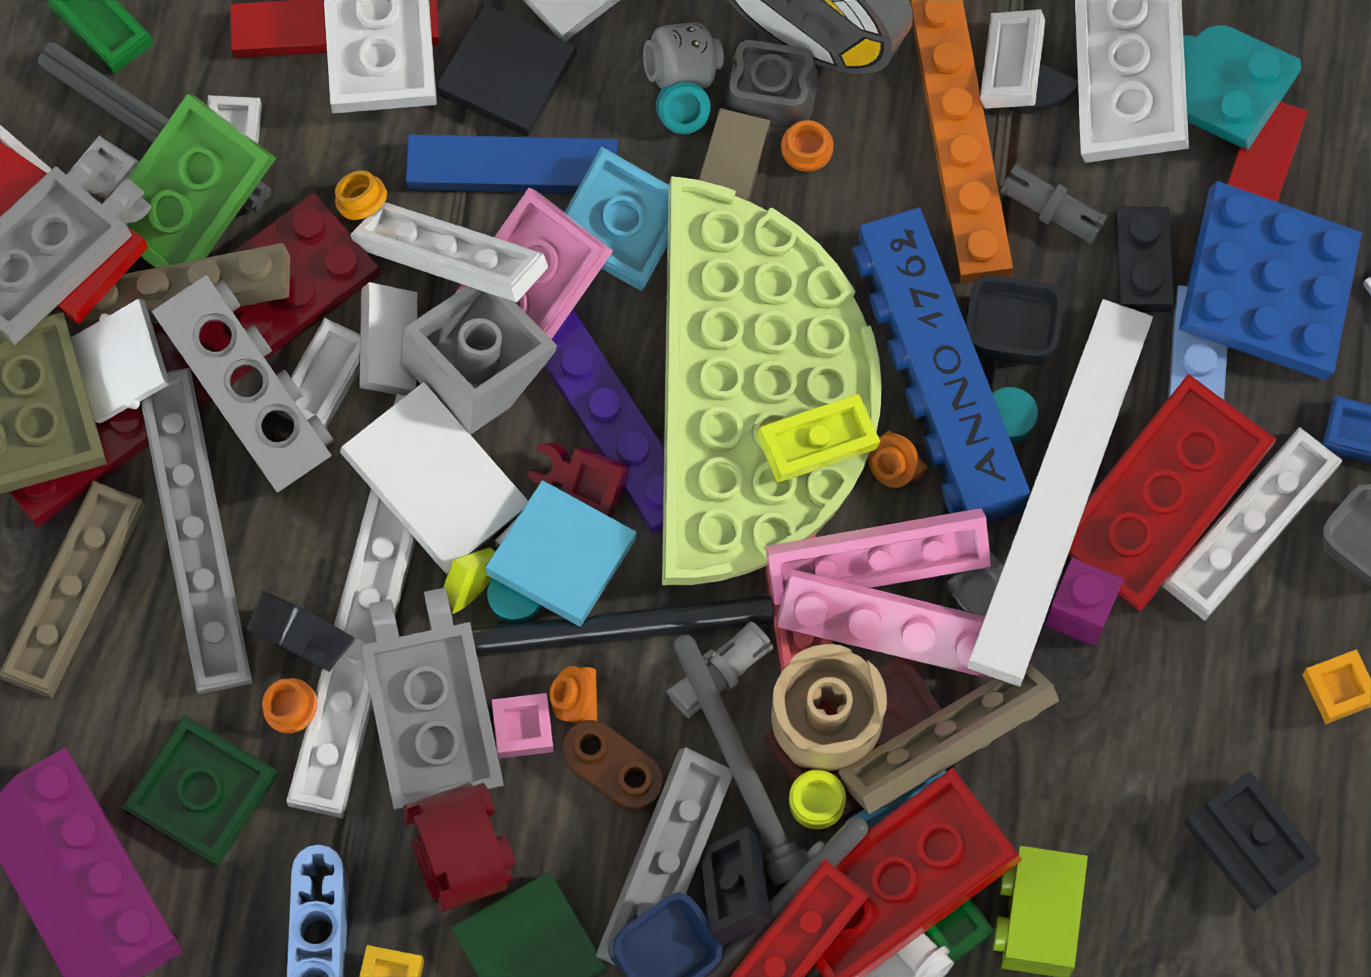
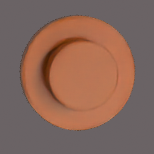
(807, 146)
(289, 705)

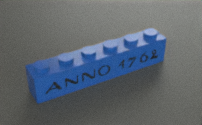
(941, 367)

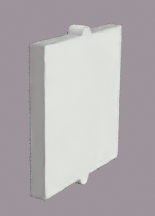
(120, 361)

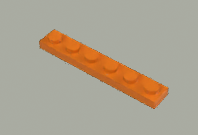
(960, 140)

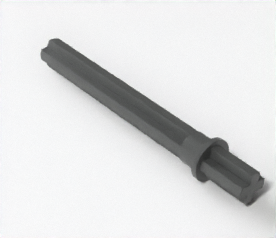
(118, 102)

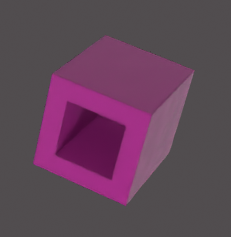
(1083, 602)

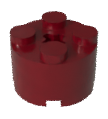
(458, 846)

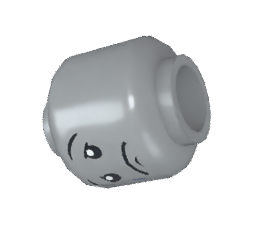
(682, 55)

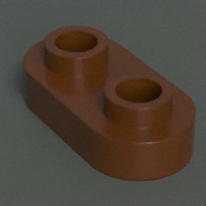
(611, 765)

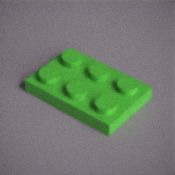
(195, 183)

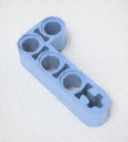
(328, 957)

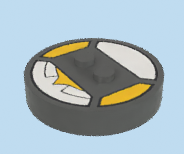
(837, 33)

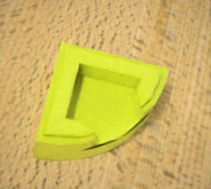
(467, 578)

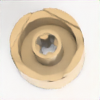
(851, 688)

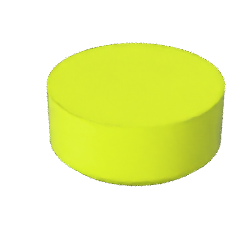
(817, 799)

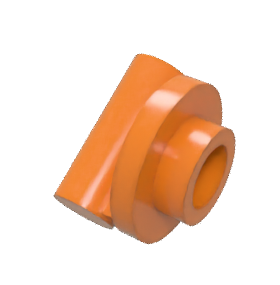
(896, 461)
(575, 694)

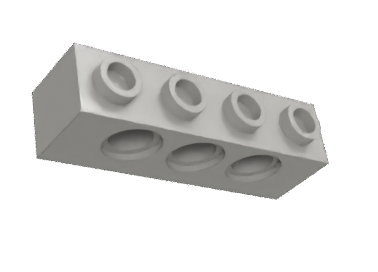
(183, 321)

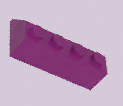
(78, 876)

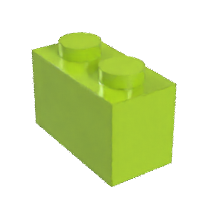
(1042, 912)

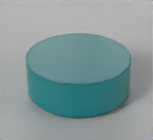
(683, 107)
(1017, 412)
(509, 604)

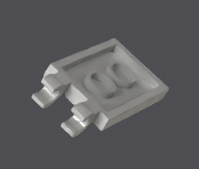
(60, 238)
(429, 704)

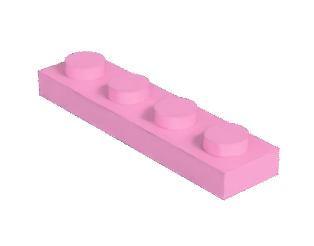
(886, 552)
(879, 621)

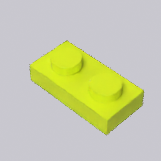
(818, 438)

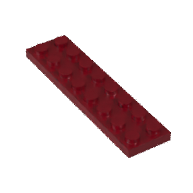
(323, 275)

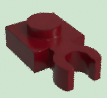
(586, 476)

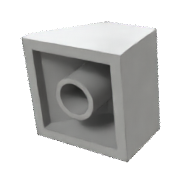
(475, 354)

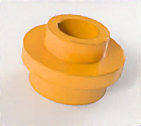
(359, 195)

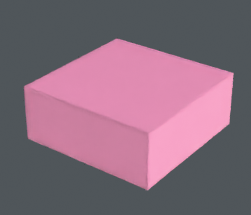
(522, 725)

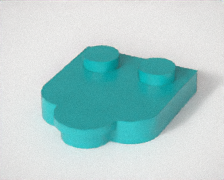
(1234, 82)

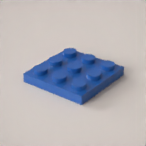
(1270, 281)

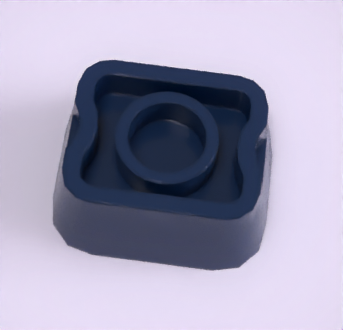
(667, 942)

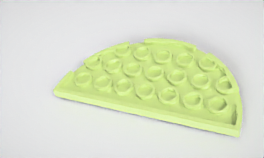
(752, 337)

